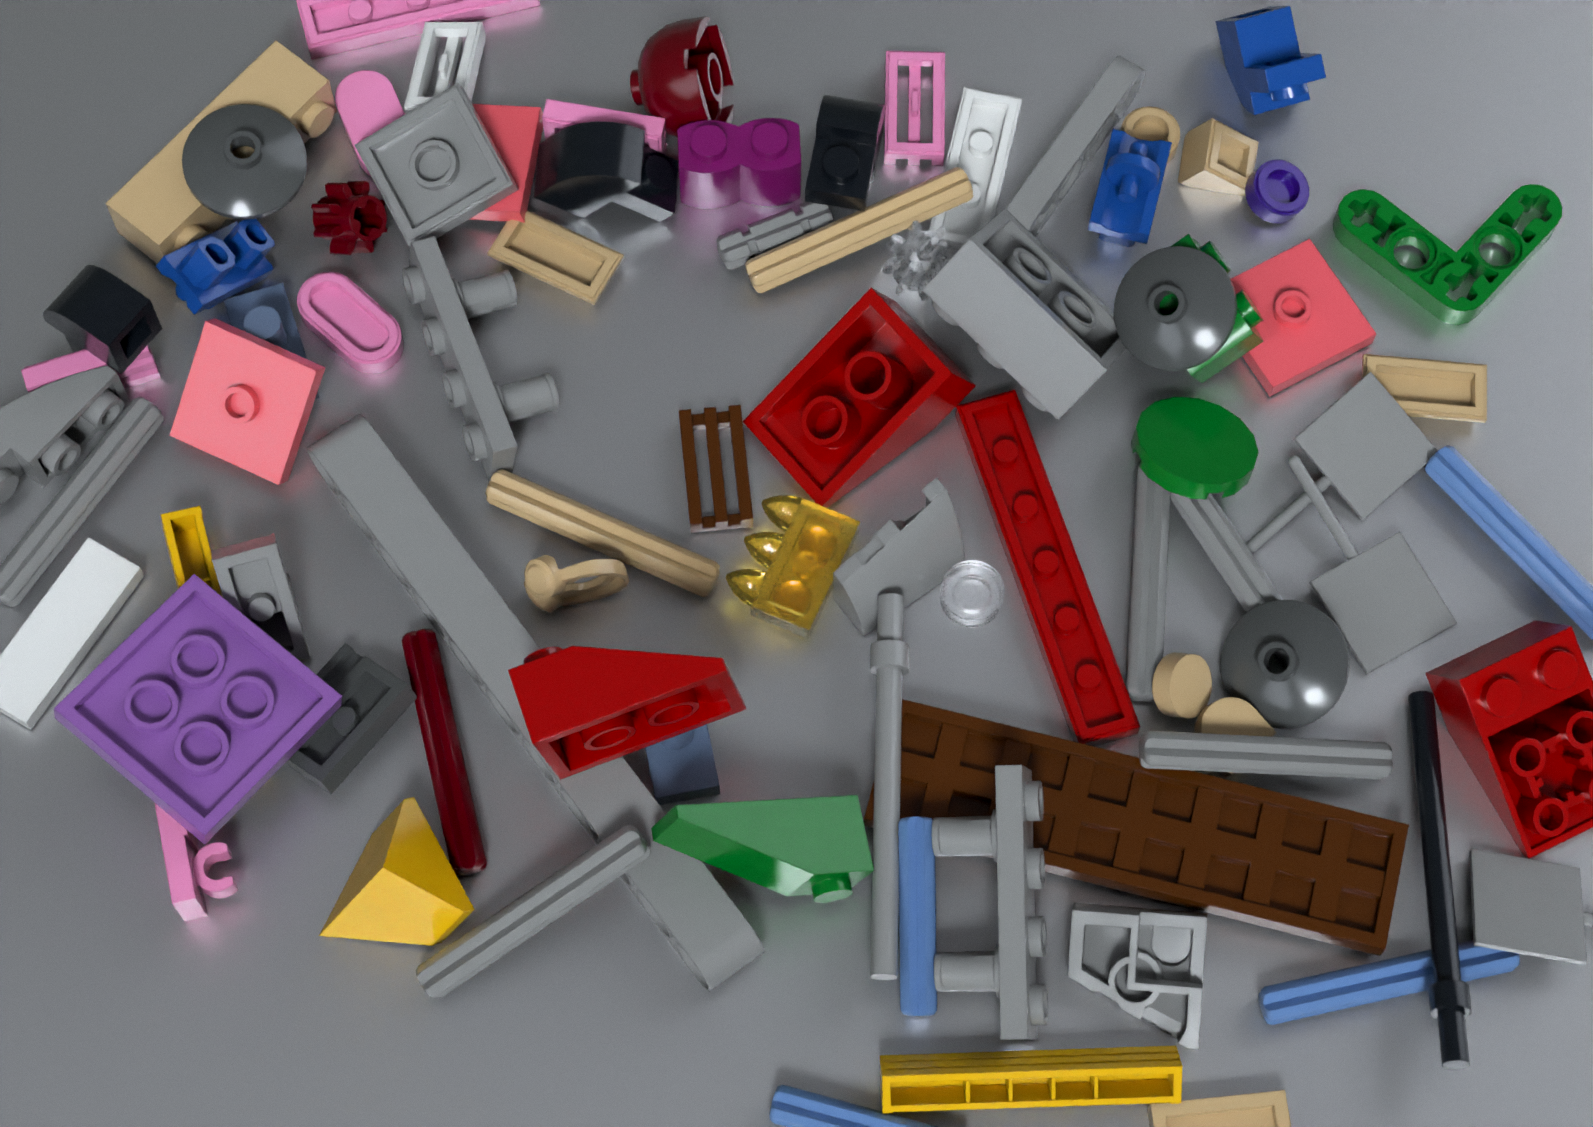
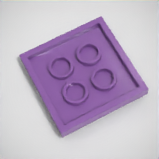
(198, 708)

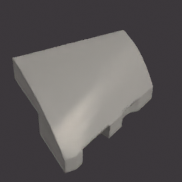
(901, 559)
(1143, 962)

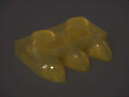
(797, 563)

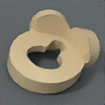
(556, 587)

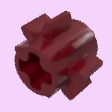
(349, 217)

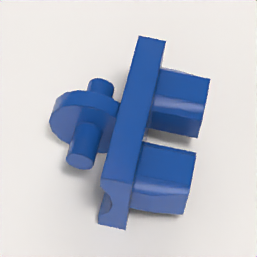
(1129, 189)
(219, 264)

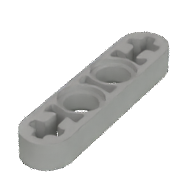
(1076, 144)

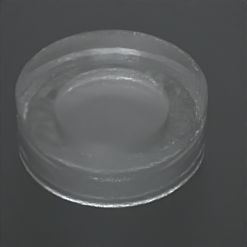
(972, 593)

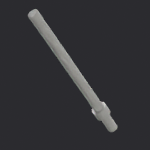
(889, 663)

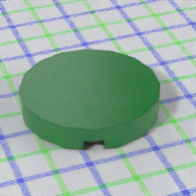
(1194, 447)

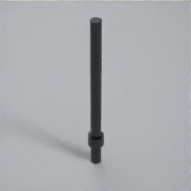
(1448, 994)

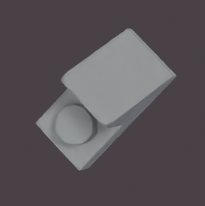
(259, 587)

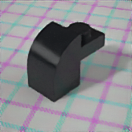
(845, 152)
(602, 164)
(104, 317)

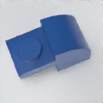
(1266, 59)

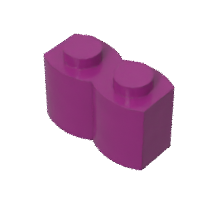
(742, 163)

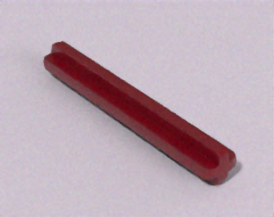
(444, 752)

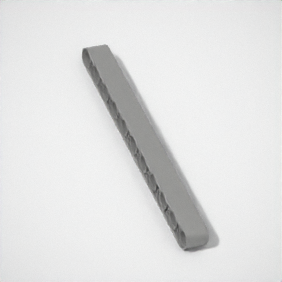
(488, 642)

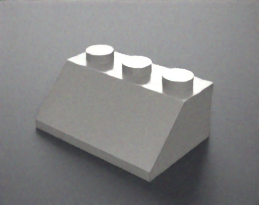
(1027, 314)

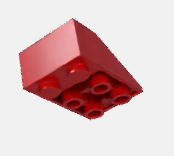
(1525, 730)

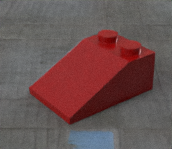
(858, 399)
(610, 702)

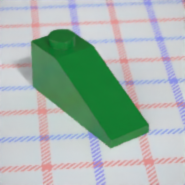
(780, 843)

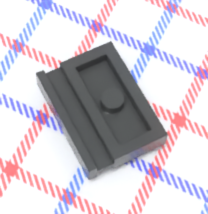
(369, 708)

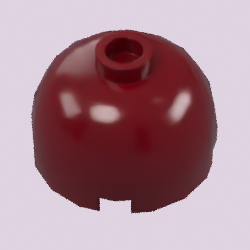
(684, 74)

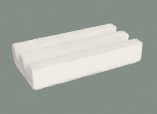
(426, 56)

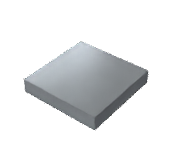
(436, 166)

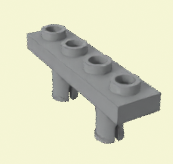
(467, 380)
(1021, 934)

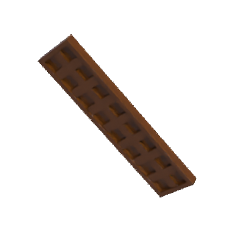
(1166, 830)

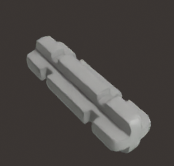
(770, 233)

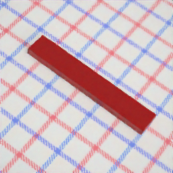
(1047, 570)

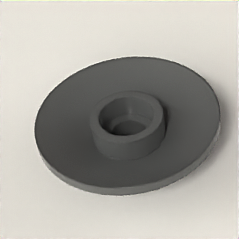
(248, 185)
(1197, 326)
(1315, 669)

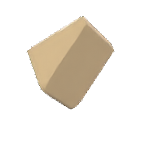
(1217, 158)

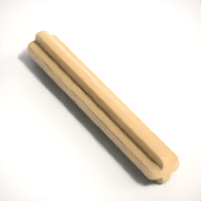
(859, 230)
(602, 532)

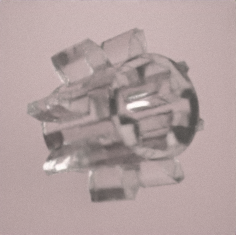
(929, 247)

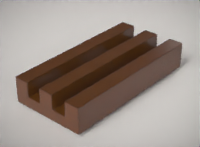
(710, 422)

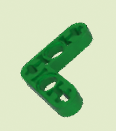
(1445, 267)

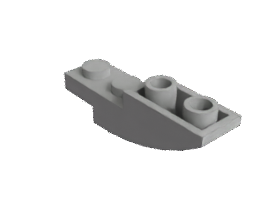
(53, 423)

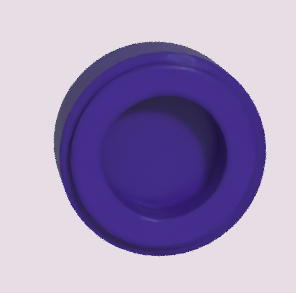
(1277, 191)

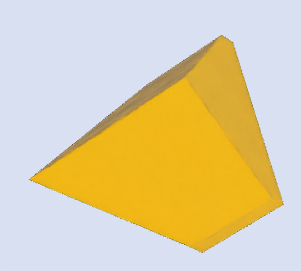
(400, 886)

